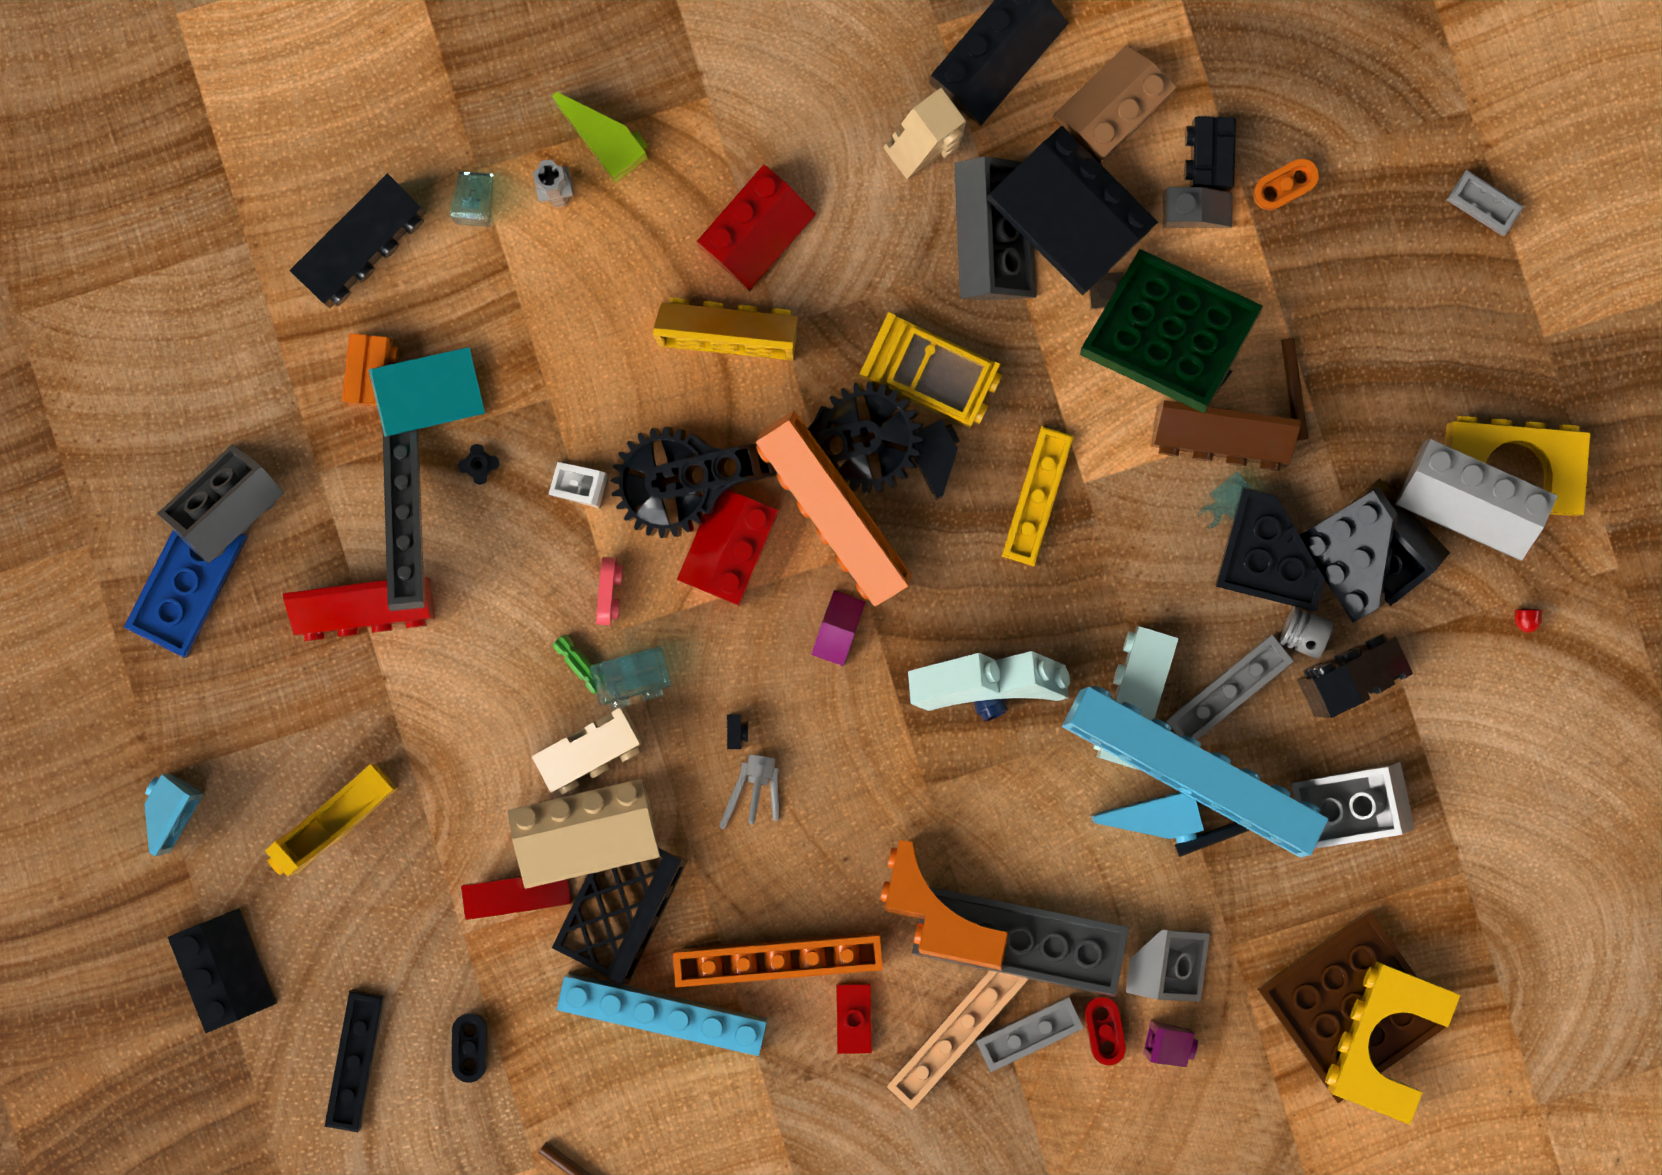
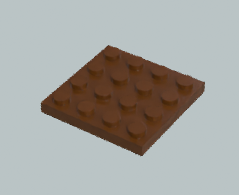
(1320, 989)

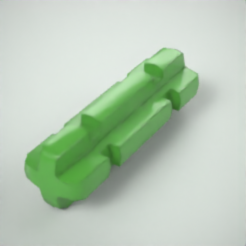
(575, 659)

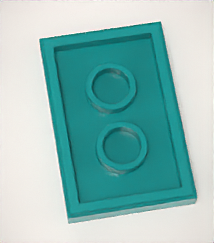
(426, 391)

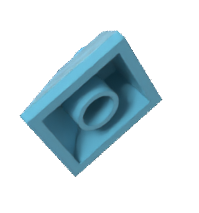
(168, 811)

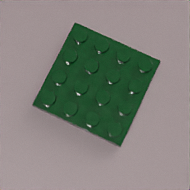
(1171, 330)

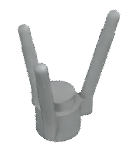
(759, 770)

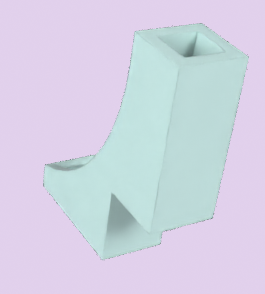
(984, 678)

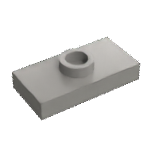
(1484, 203)

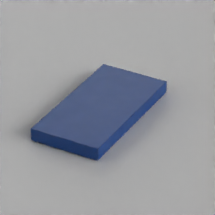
(181, 594)

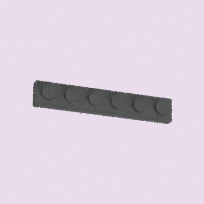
(403, 521)

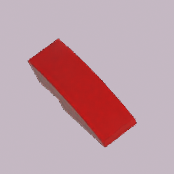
(510, 897)

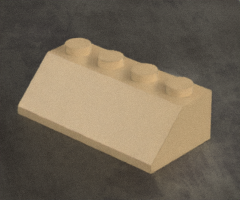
(583, 833)

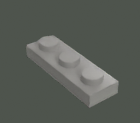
(1029, 1034)

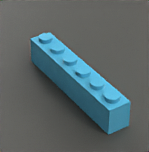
(662, 1014)

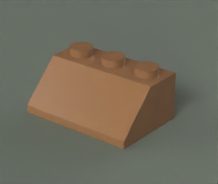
(1115, 102)

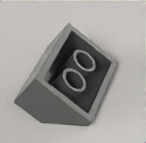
(221, 503)

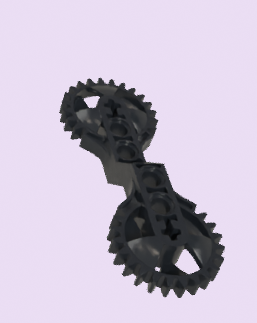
(751, 467)

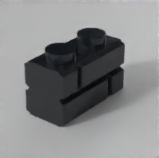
(1211, 152)

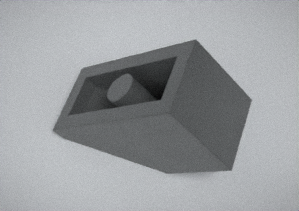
(1196, 208)

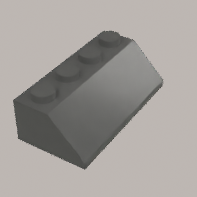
(992, 253)

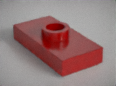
(853, 1018)

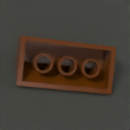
(1225, 434)

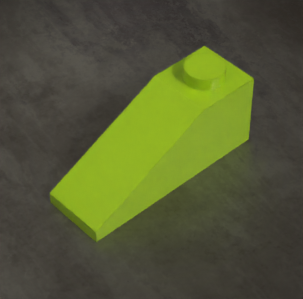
(608, 140)

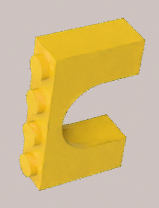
(1560, 451)
(1386, 993)

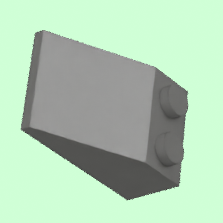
(1359, 804)

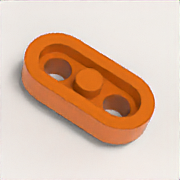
(1284, 184)

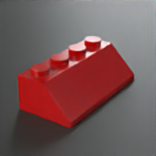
(350, 608)

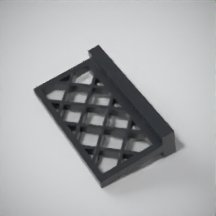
(640, 927)

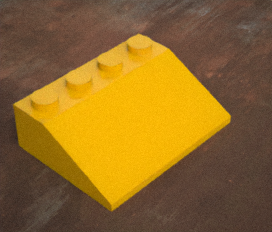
(726, 330)

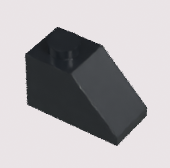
(938, 455)

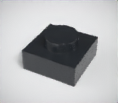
(736, 731)

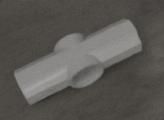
(553, 183)

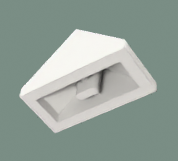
(578, 484)

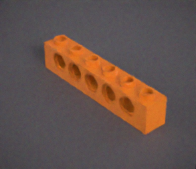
(777, 959)

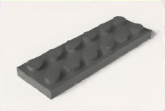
(1045, 943)

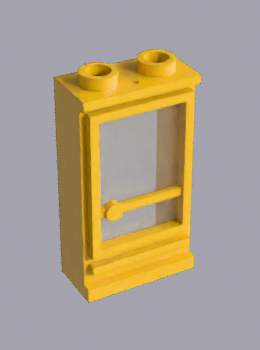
(931, 371)

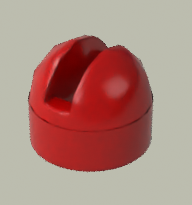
(1528, 619)

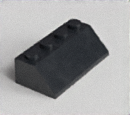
(997, 54)
(359, 242)

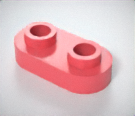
(607, 606)

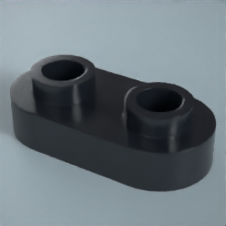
(469, 1046)

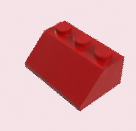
(756, 227)
(728, 547)

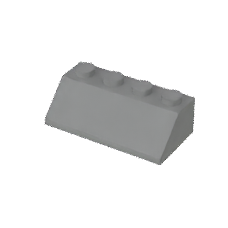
(1475, 499)

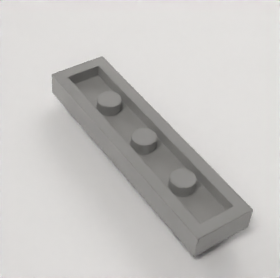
(1230, 689)

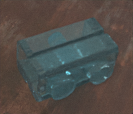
(629, 677)

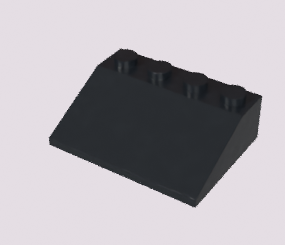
(1072, 210)

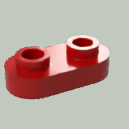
(1105, 1030)

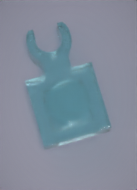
(1226, 499)

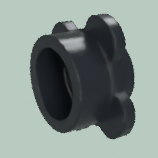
(488, 462)

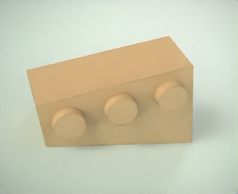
(930, 131)

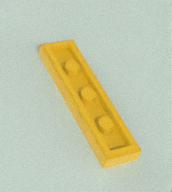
(1037, 496)

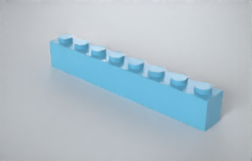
(1195, 771)

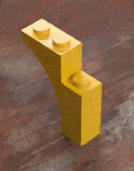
(330, 822)

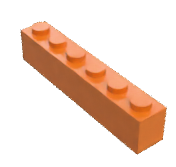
(833, 509)

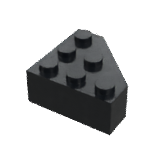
(1346, 683)

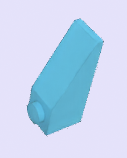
(1164, 817)

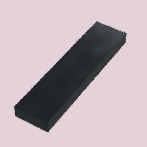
(354, 1061)

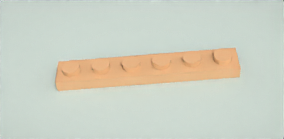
(954, 1037)

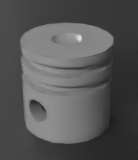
(1306, 632)

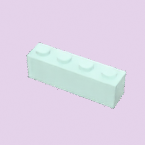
(1142, 675)

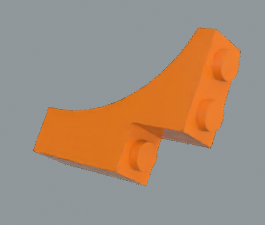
(943, 931)

